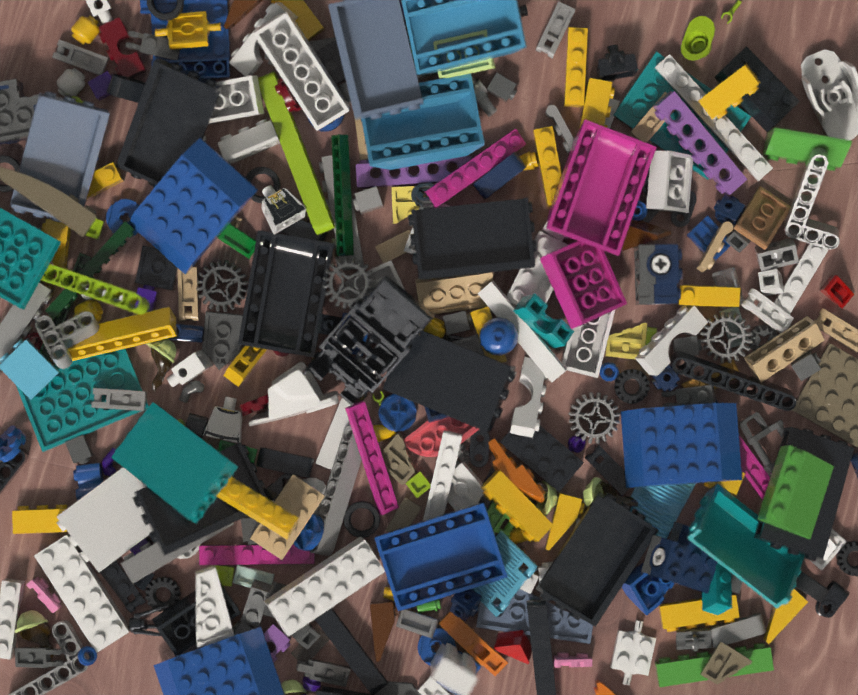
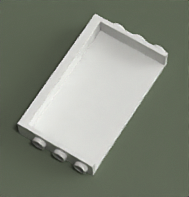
(106, 520)

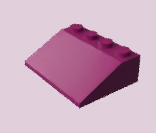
(583, 282)

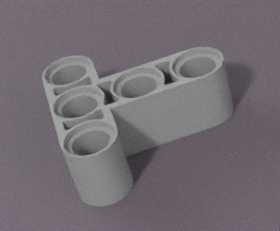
(61, 335)

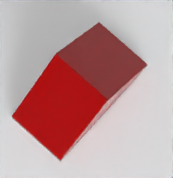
(837, 291)
(514, 645)

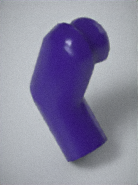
(107, 464)

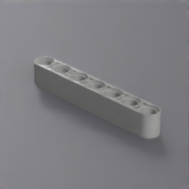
(338, 491)

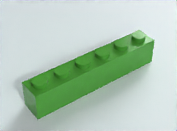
(688, 669)

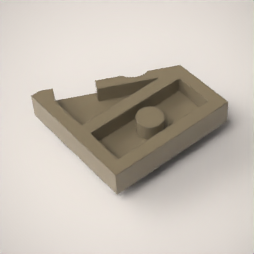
(398, 460)
(723, 663)

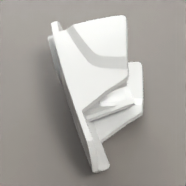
(836, 100)
(293, 395)

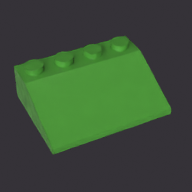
(797, 147)
(795, 491)

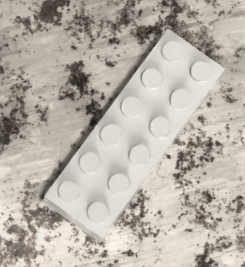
(301, 69)
(324, 586)
(83, 593)
(453, 669)

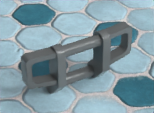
(753, 440)

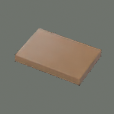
(762, 217)

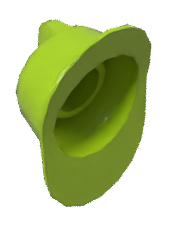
(698, 38)

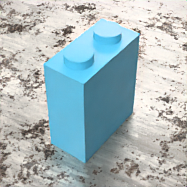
(28, 368)

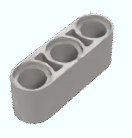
(739, 630)

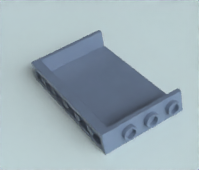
(375, 57)
(61, 148)

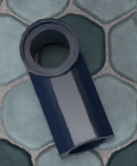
(189, 333)

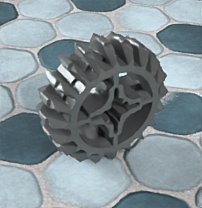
(215, 270)
(337, 271)

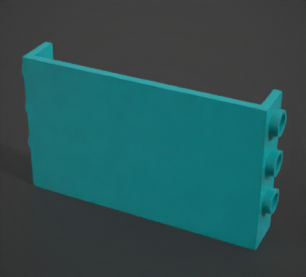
(174, 462)
(727, 532)

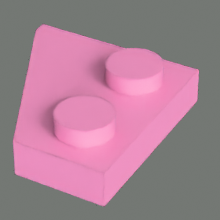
(41, 587)
(564, 659)

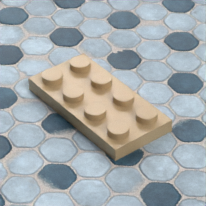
(452, 292)
(300, 501)

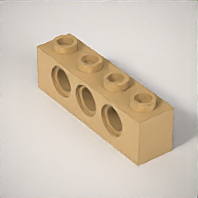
(784, 349)

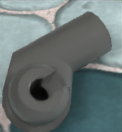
(189, 388)

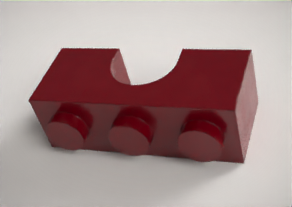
(113, 34)

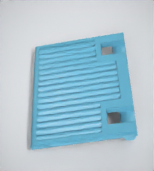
(662, 505)
(506, 588)

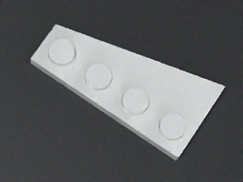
(211, 611)

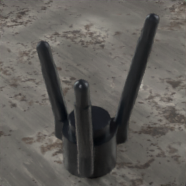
(139, 625)

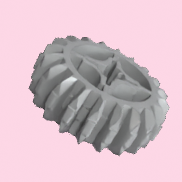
(742, 334)
(578, 414)

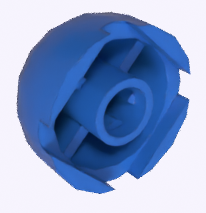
(498, 336)

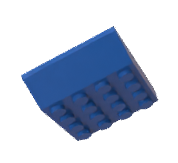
(192, 205)
(681, 445)
(441, 556)
(223, 668)

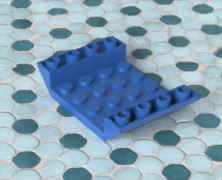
(210, 60)

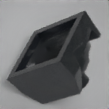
(616, 65)

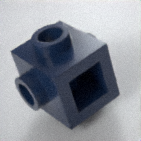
(728, 209)
(659, 382)
(465, 604)

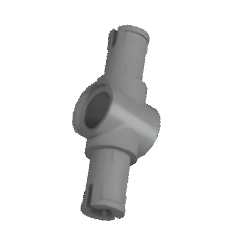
(482, 97)

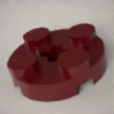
(290, 101)
(256, 405)

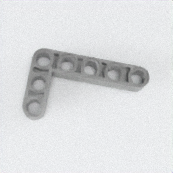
(806, 202)
(70, 664)

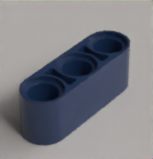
(499, 175)

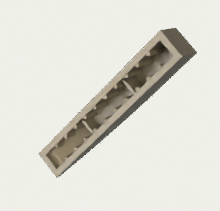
(51, 200)

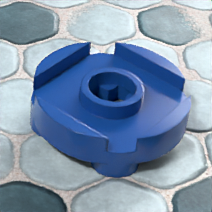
(119, 209)
(10, 443)
(424, 644)

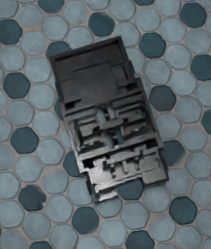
(392, 318)

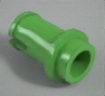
(429, 606)

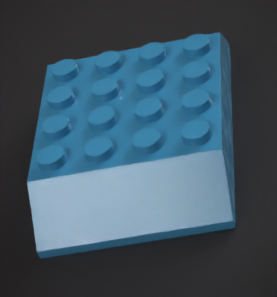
(445, 19)
(438, 131)

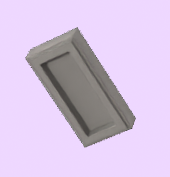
(417, 623)

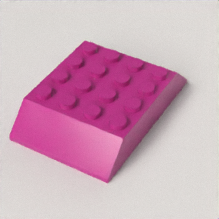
(600, 187)

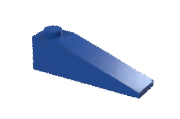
(645, 589)

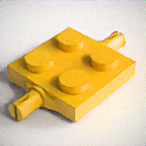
(188, 30)

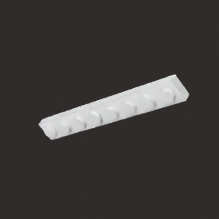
(722, 127)

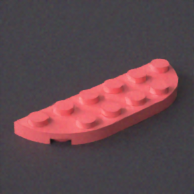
(427, 438)

